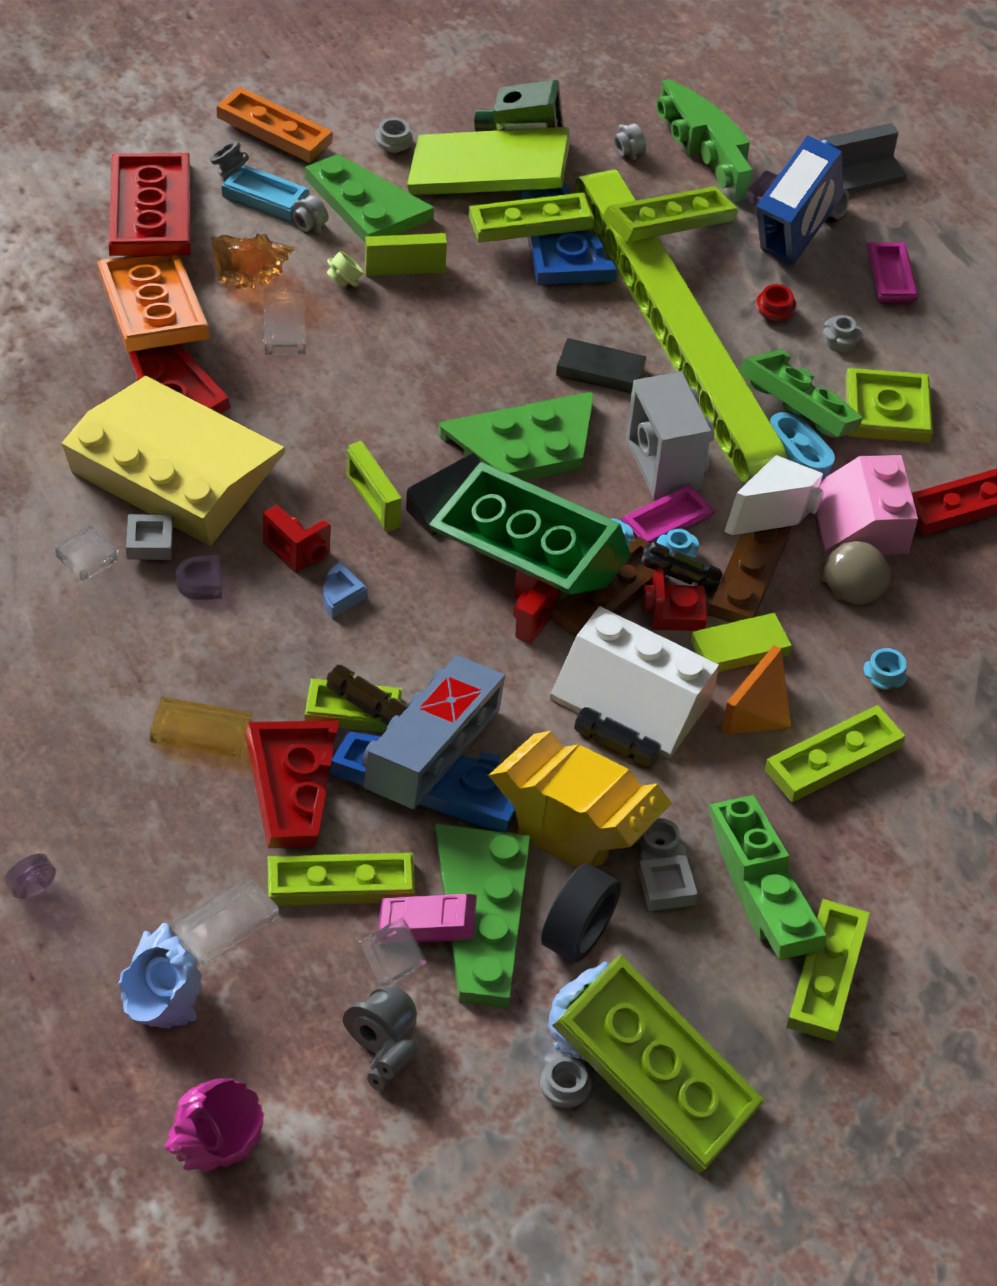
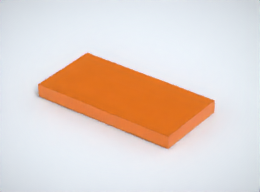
(152, 301)

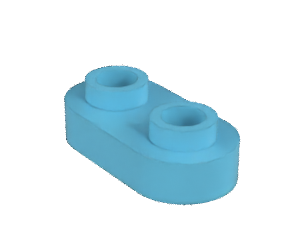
(803, 443)

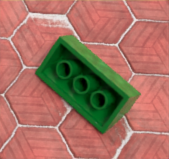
(534, 531)

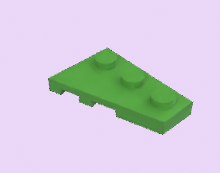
(366, 200)
(793, 386)

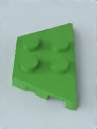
(527, 438)

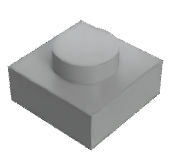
(149, 537)
(667, 882)

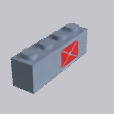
(432, 731)

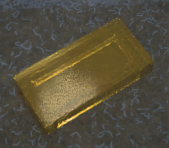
(200, 727)

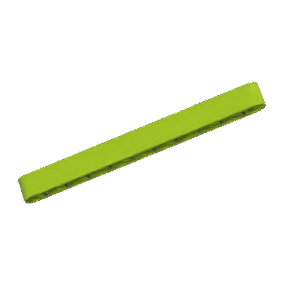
(684, 333)

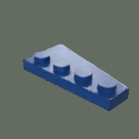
(568, 255)
(461, 792)

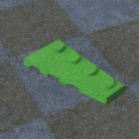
(493, 869)

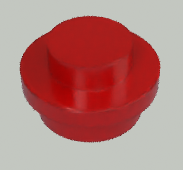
(776, 303)

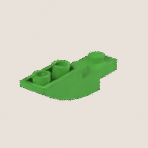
(707, 132)
(763, 880)

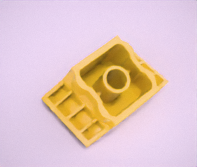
(576, 800)

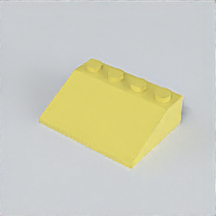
(171, 457)

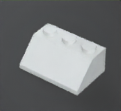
(636, 679)

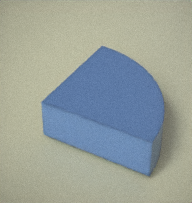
(342, 590)

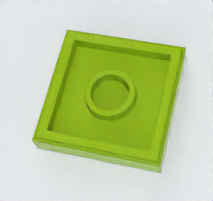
(891, 404)

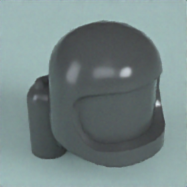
(382, 1028)

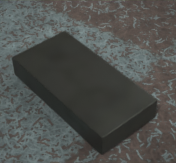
(600, 365)

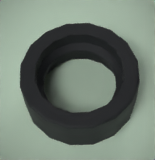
(580, 913)

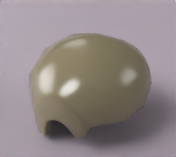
(856, 573)

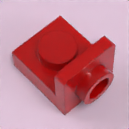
(291, 542)
(674, 605)
(533, 606)

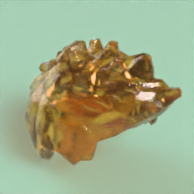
(248, 260)

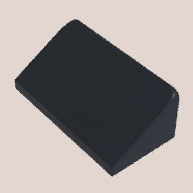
(431, 494)

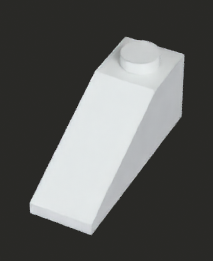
(775, 497)

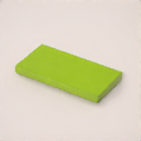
(489, 161)
(659, 1063)

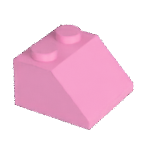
(868, 504)

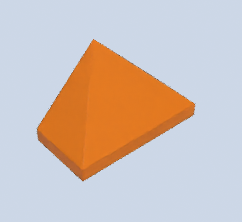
(760, 699)

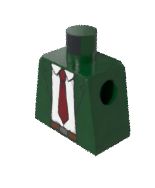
(523, 108)

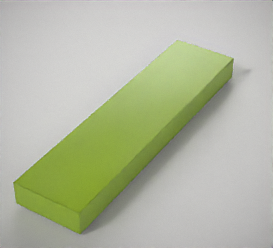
(670, 213)

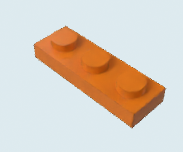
(274, 124)

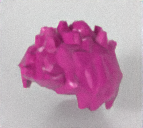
(215, 1125)

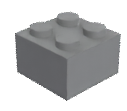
(668, 433)

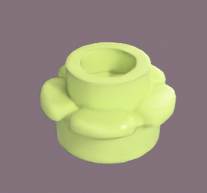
(344, 270)

